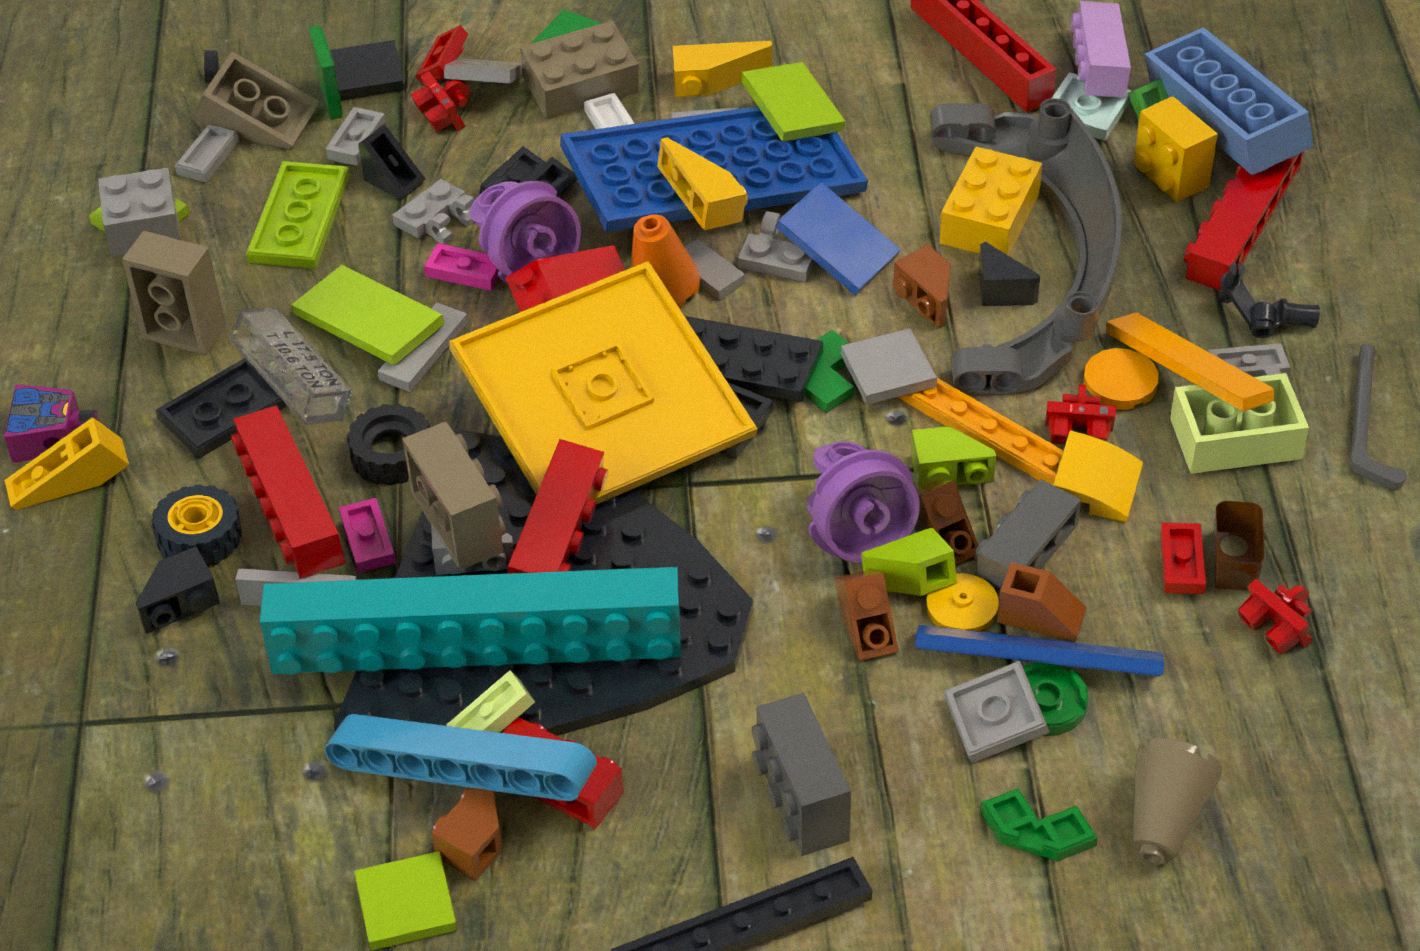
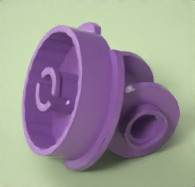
(524, 224)
(843, 494)

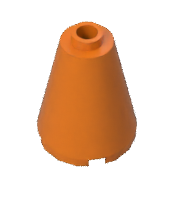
(659, 244)

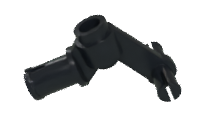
(1262, 316)

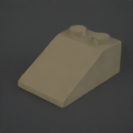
(255, 104)

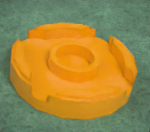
(1121, 378)

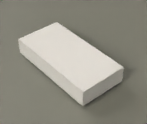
(607, 112)

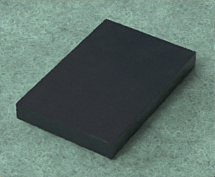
(206, 412)

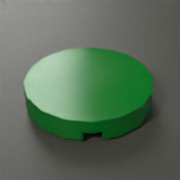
(1059, 694)

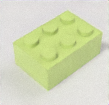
(1224, 437)

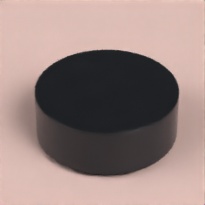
(211, 65)

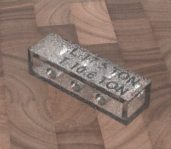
(291, 365)

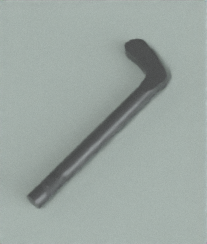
(1359, 459)

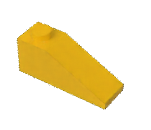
(715, 67)
(703, 186)
(70, 466)

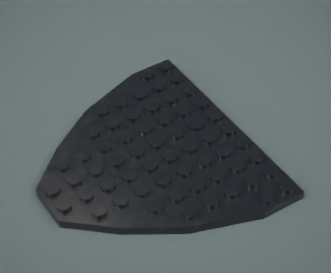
(572, 695)

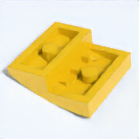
(1099, 475)

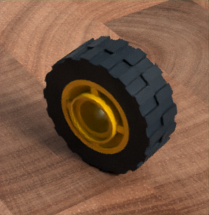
(199, 519)

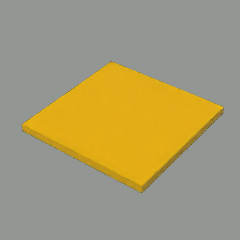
(608, 373)

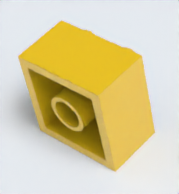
(1175, 148)

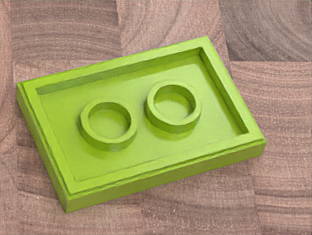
(792, 101)

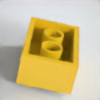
(990, 201)

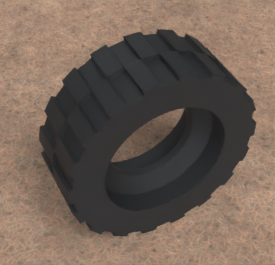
(373, 425)

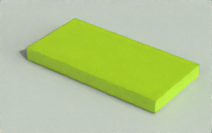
(298, 215)
(368, 314)

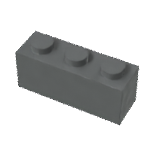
(1029, 533)

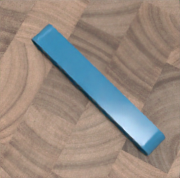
(461, 757)

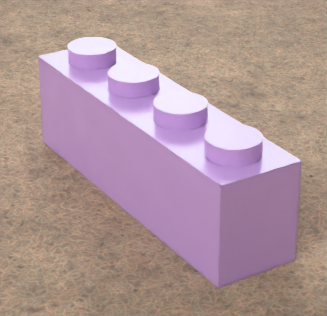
(1101, 49)

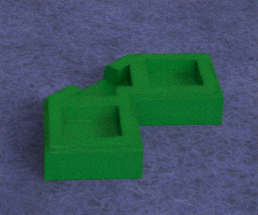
(826, 386)
(1050, 837)

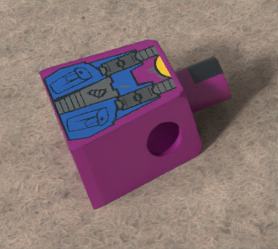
(41, 419)

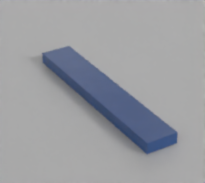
(1040, 650)

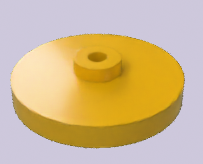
(964, 605)

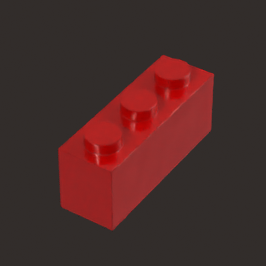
(598, 793)

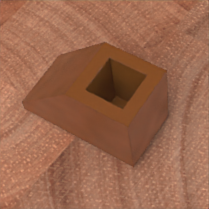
(924, 283)
(1039, 603)
(867, 613)
(469, 833)

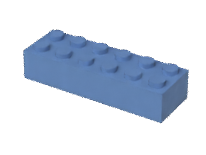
(1247, 111)

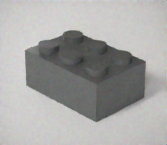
(801, 774)

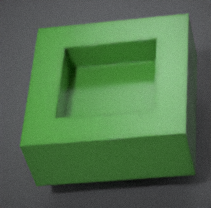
(1147, 95)

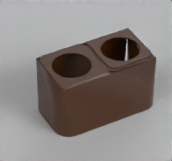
(1245, 521)

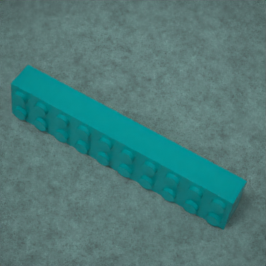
(471, 620)

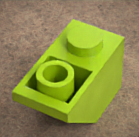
(950, 455)
(913, 563)

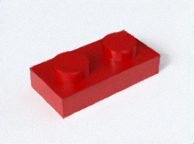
(443, 51)
(1182, 558)

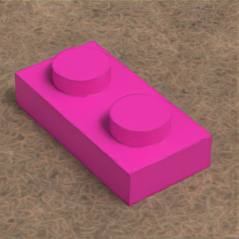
(461, 267)
(367, 535)

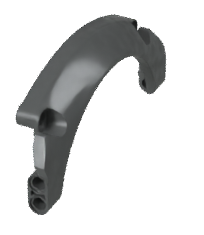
(1084, 192)

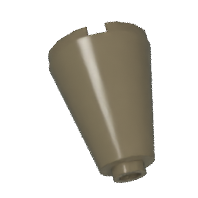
(1169, 796)

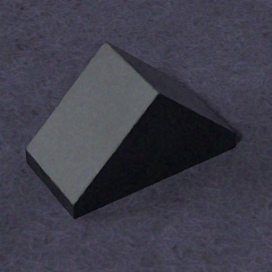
(387, 164)
(1005, 279)

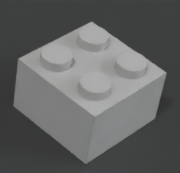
(137, 205)

